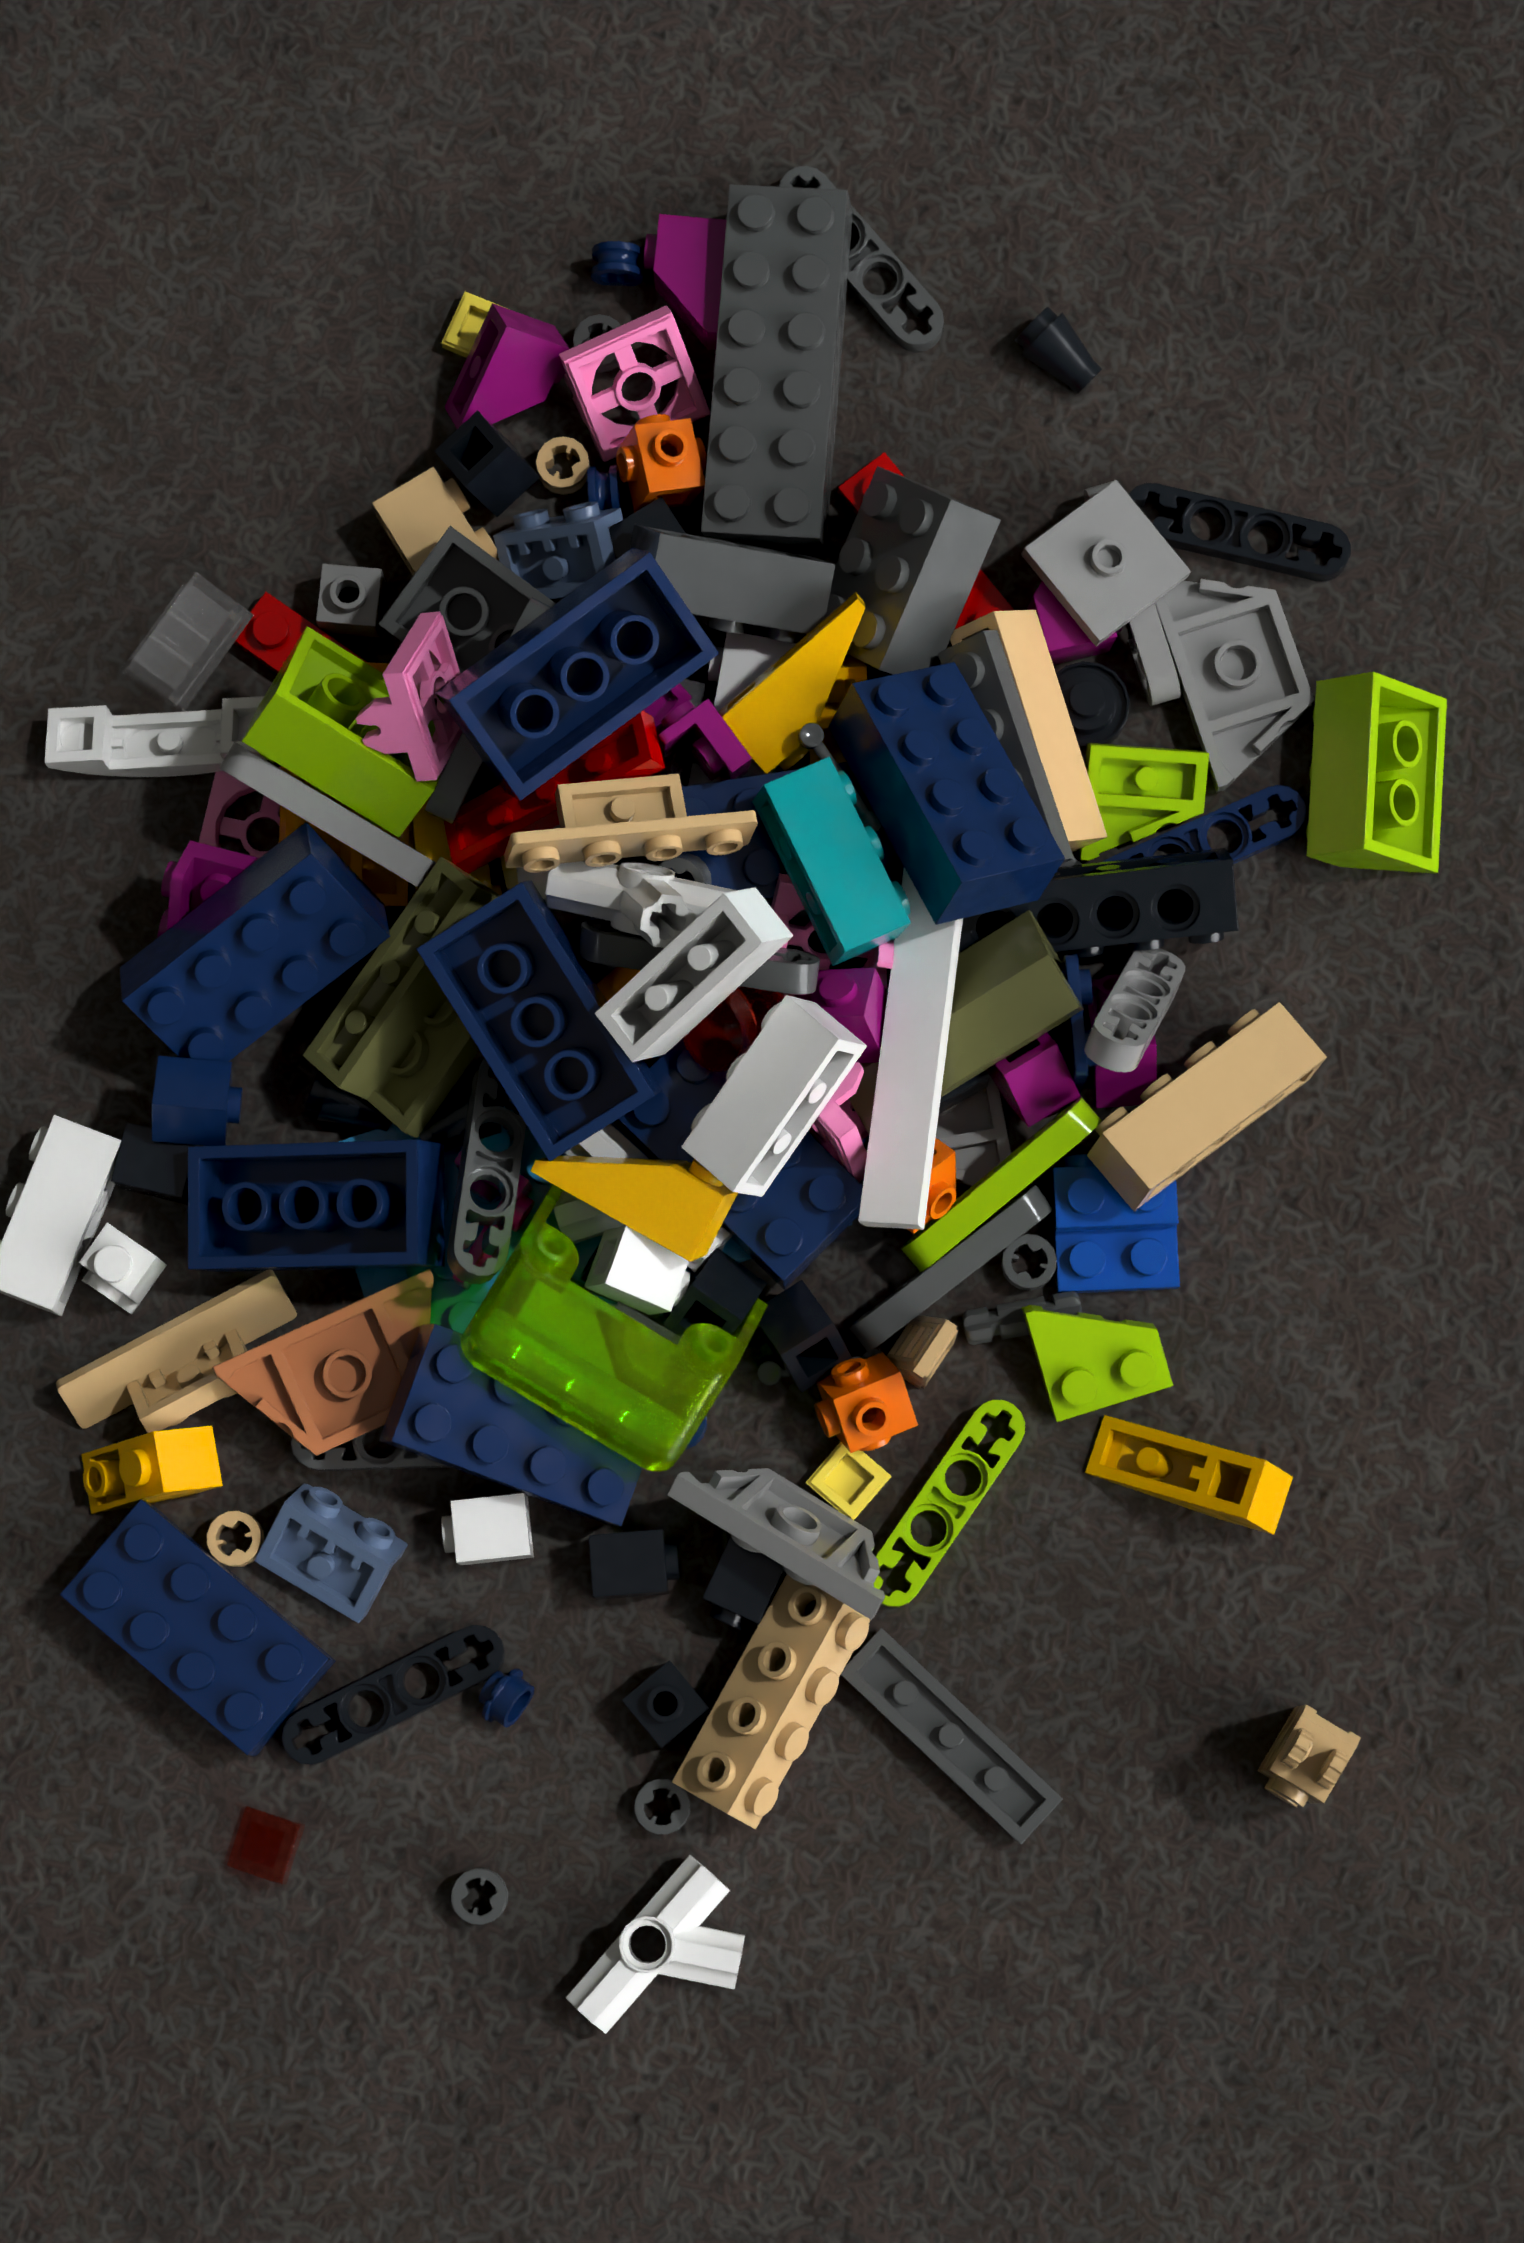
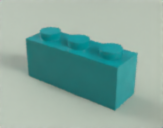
(833, 860)

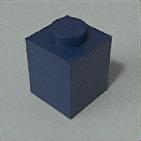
(194, 1101)

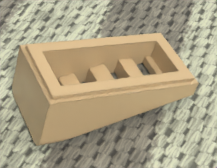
(922, 1348)

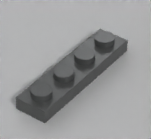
(992, 684)
(951, 1736)

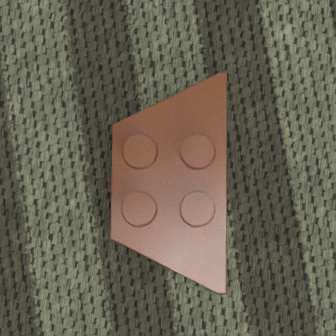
(337, 1371)

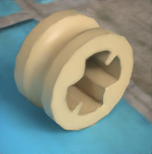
(546, 461)
(232, 1520)

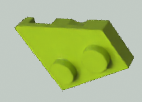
(1143, 790)
(1094, 1360)

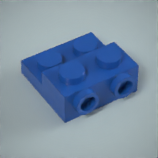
(1105, 1242)

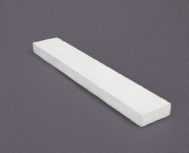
(910, 1070)

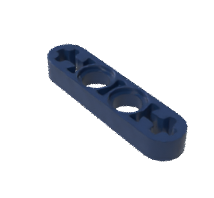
(1193, 835)

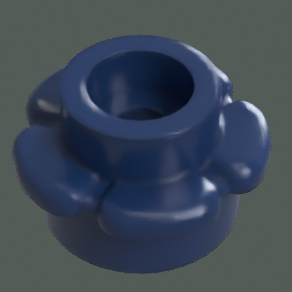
(505, 1697)

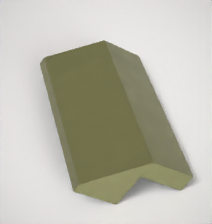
(1002, 1000)
(394, 1027)

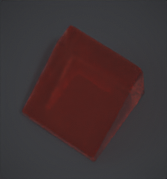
(266, 1845)

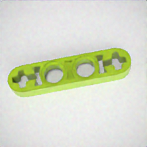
(1002, 1184)
(951, 1507)

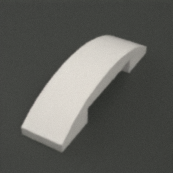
(146, 744)

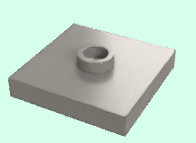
(1105, 563)

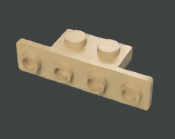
(626, 819)
(171, 1366)

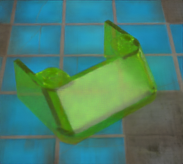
(591, 1358)

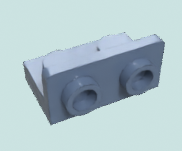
(561, 550)
(330, 1550)

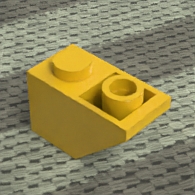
(151, 1468)

